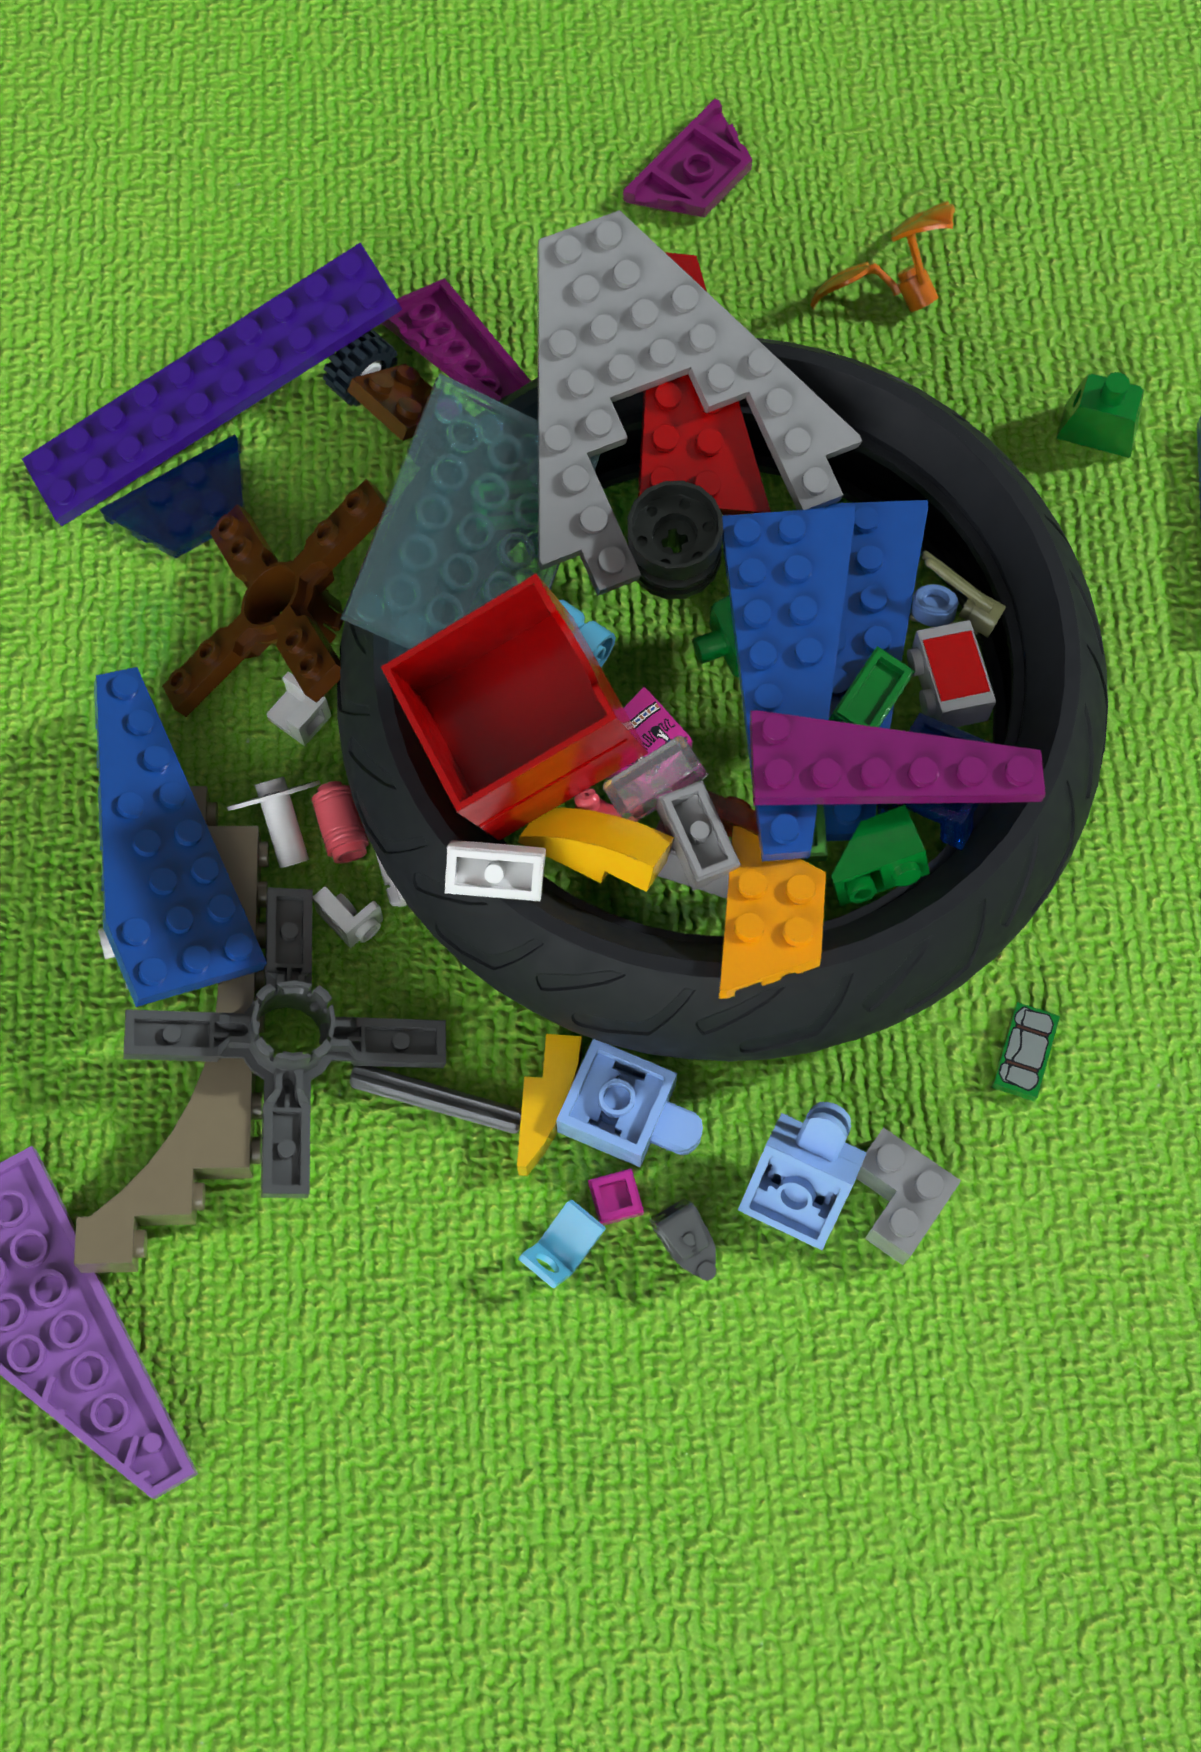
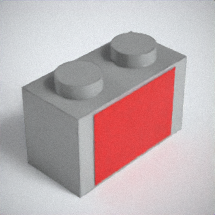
(951, 674)

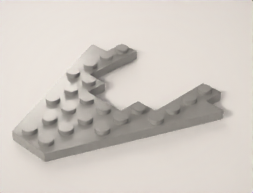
(625, 321)

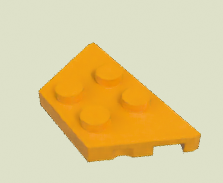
(770, 917)

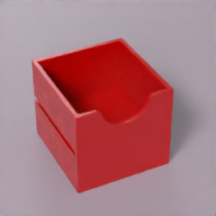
(513, 709)

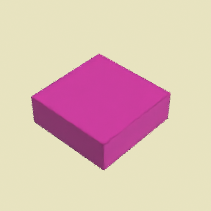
(615, 1197)

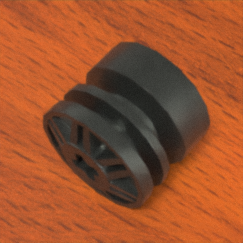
(682, 518)

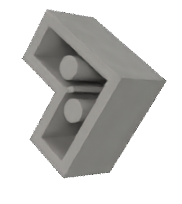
(914, 1189)

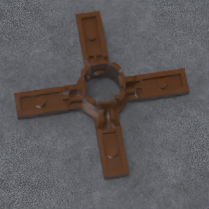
(274, 587)

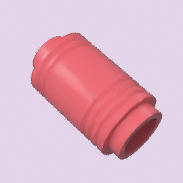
(339, 822)

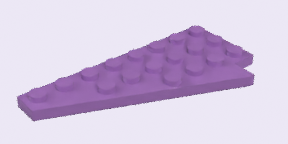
(68, 1342)

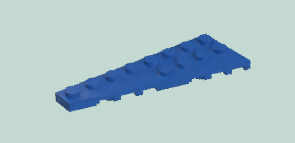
(874, 611)
(786, 618)

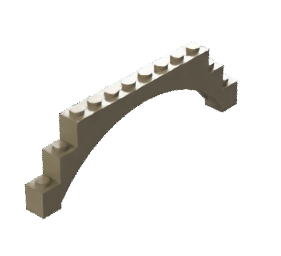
(218, 1123)

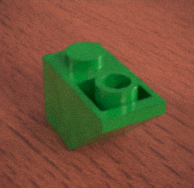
(879, 857)

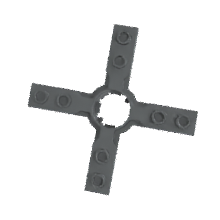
(288, 1075)

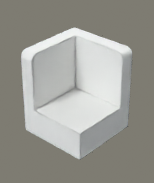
(298, 713)

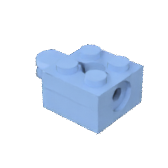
(625, 1106)
(805, 1174)

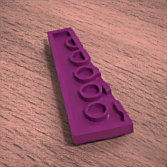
(455, 340)
(848, 763)

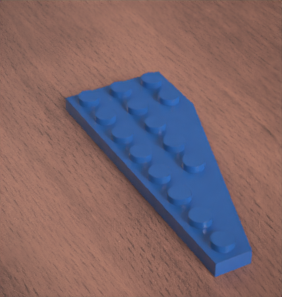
(162, 878)

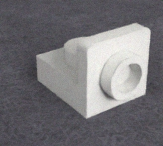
(340, 913)

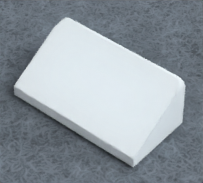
(494, 870)

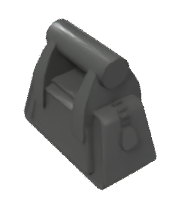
(686, 1238)

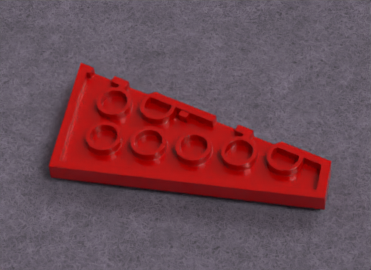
(695, 445)

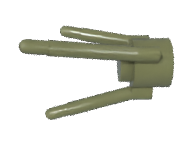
(979, 608)

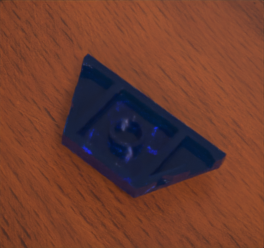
(184, 502)

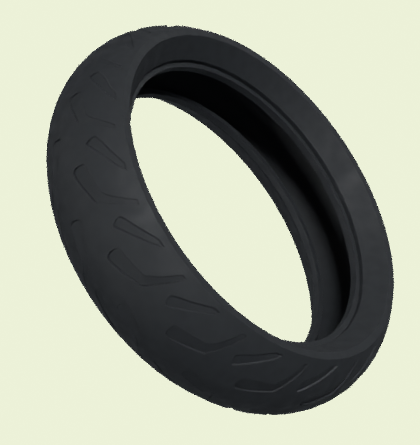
(883, 960)

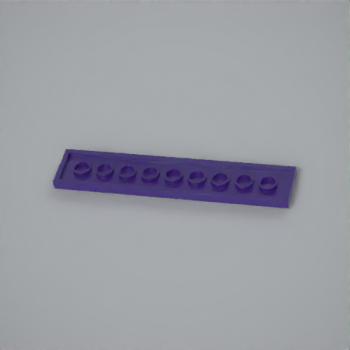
(211, 384)

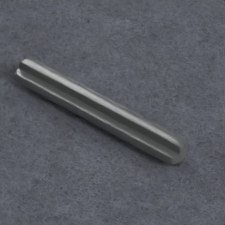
(436, 1098)

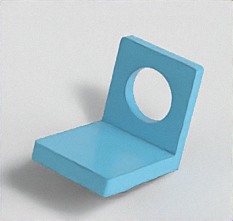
(563, 1244)

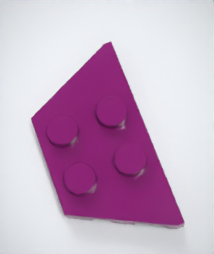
(693, 168)

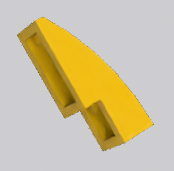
(600, 845)
(545, 1097)

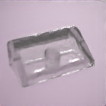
(666, 769)

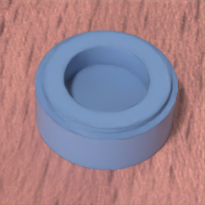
(934, 605)

